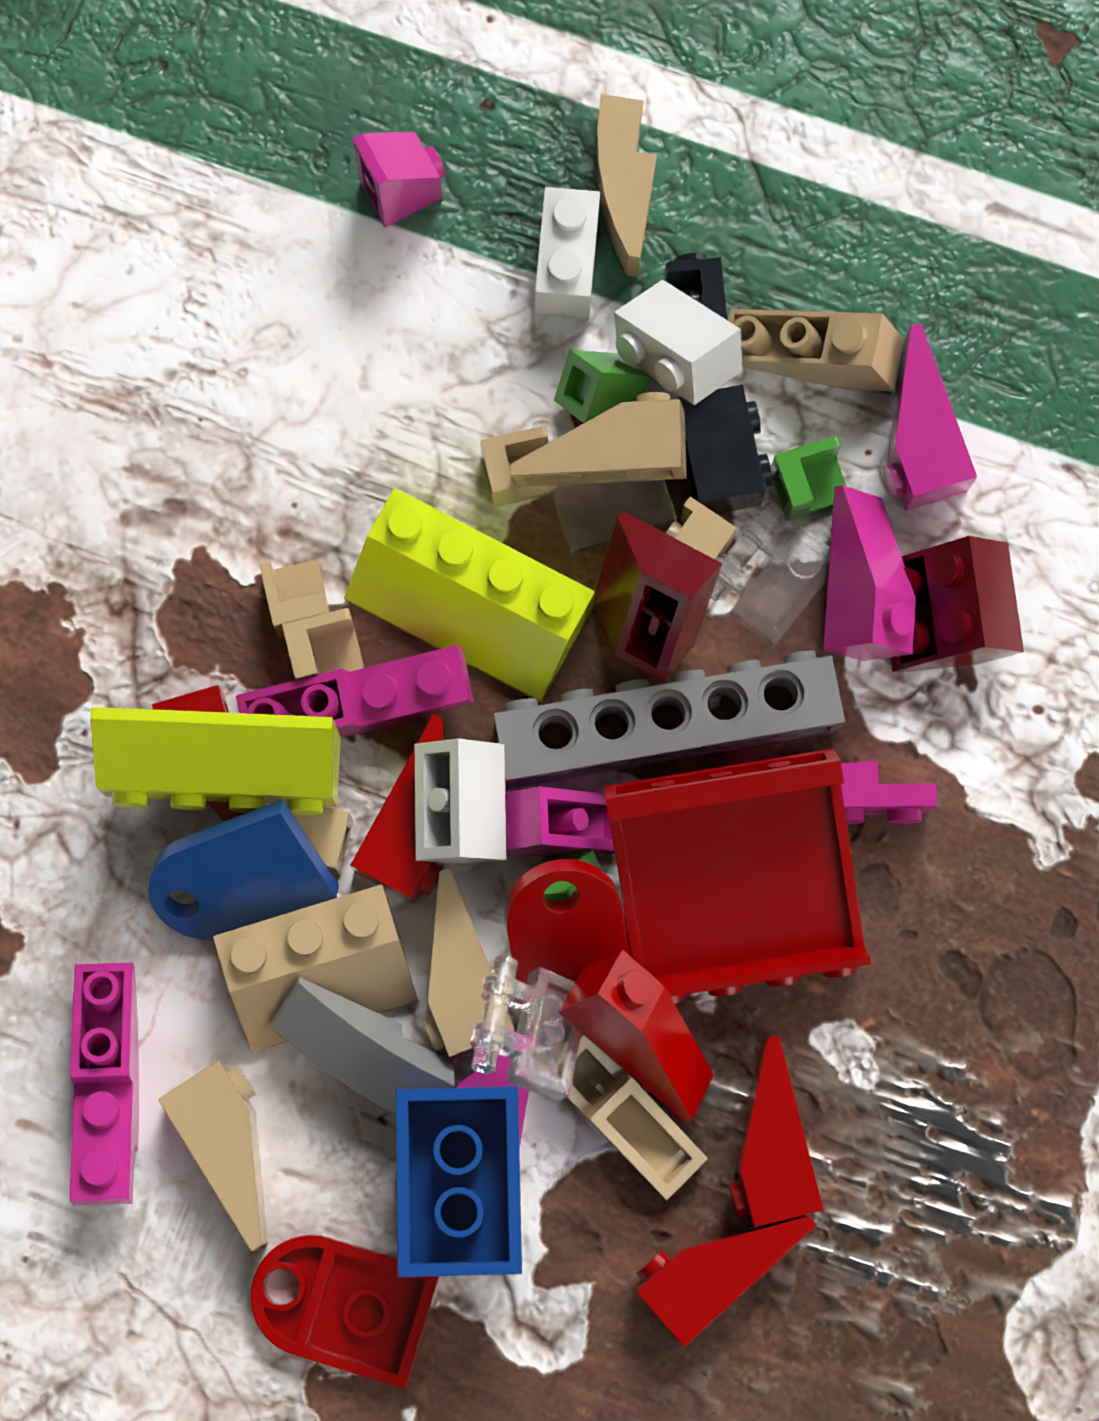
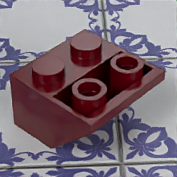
(652, 595)
(962, 605)

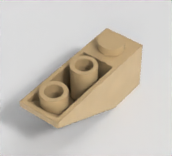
(821, 347)

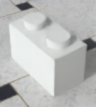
(567, 253)
(678, 342)
(460, 801)

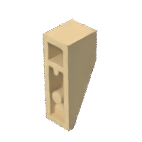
(621, 445)
(455, 973)
(222, 1136)

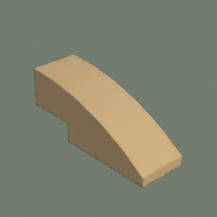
(623, 177)
(632, 1121)

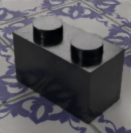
(723, 453)

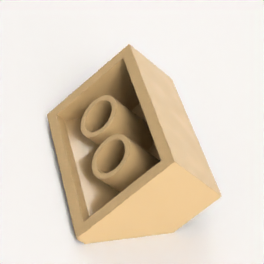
(336, 944)

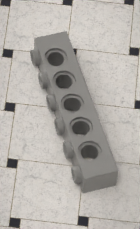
(808, 679)

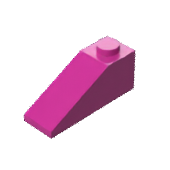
(926, 443)
(868, 590)

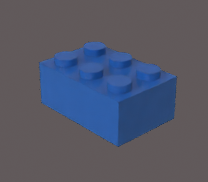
(458, 1181)

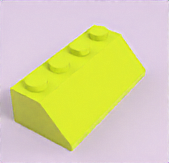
(469, 592)
(215, 759)

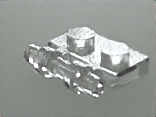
(786, 583)
(545, 1042)

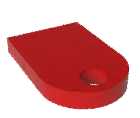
(566, 932)
(347, 1308)

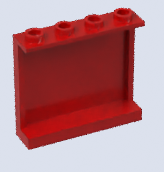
(738, 874)

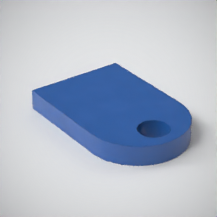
(239, 874)

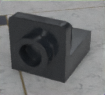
(701, 278)

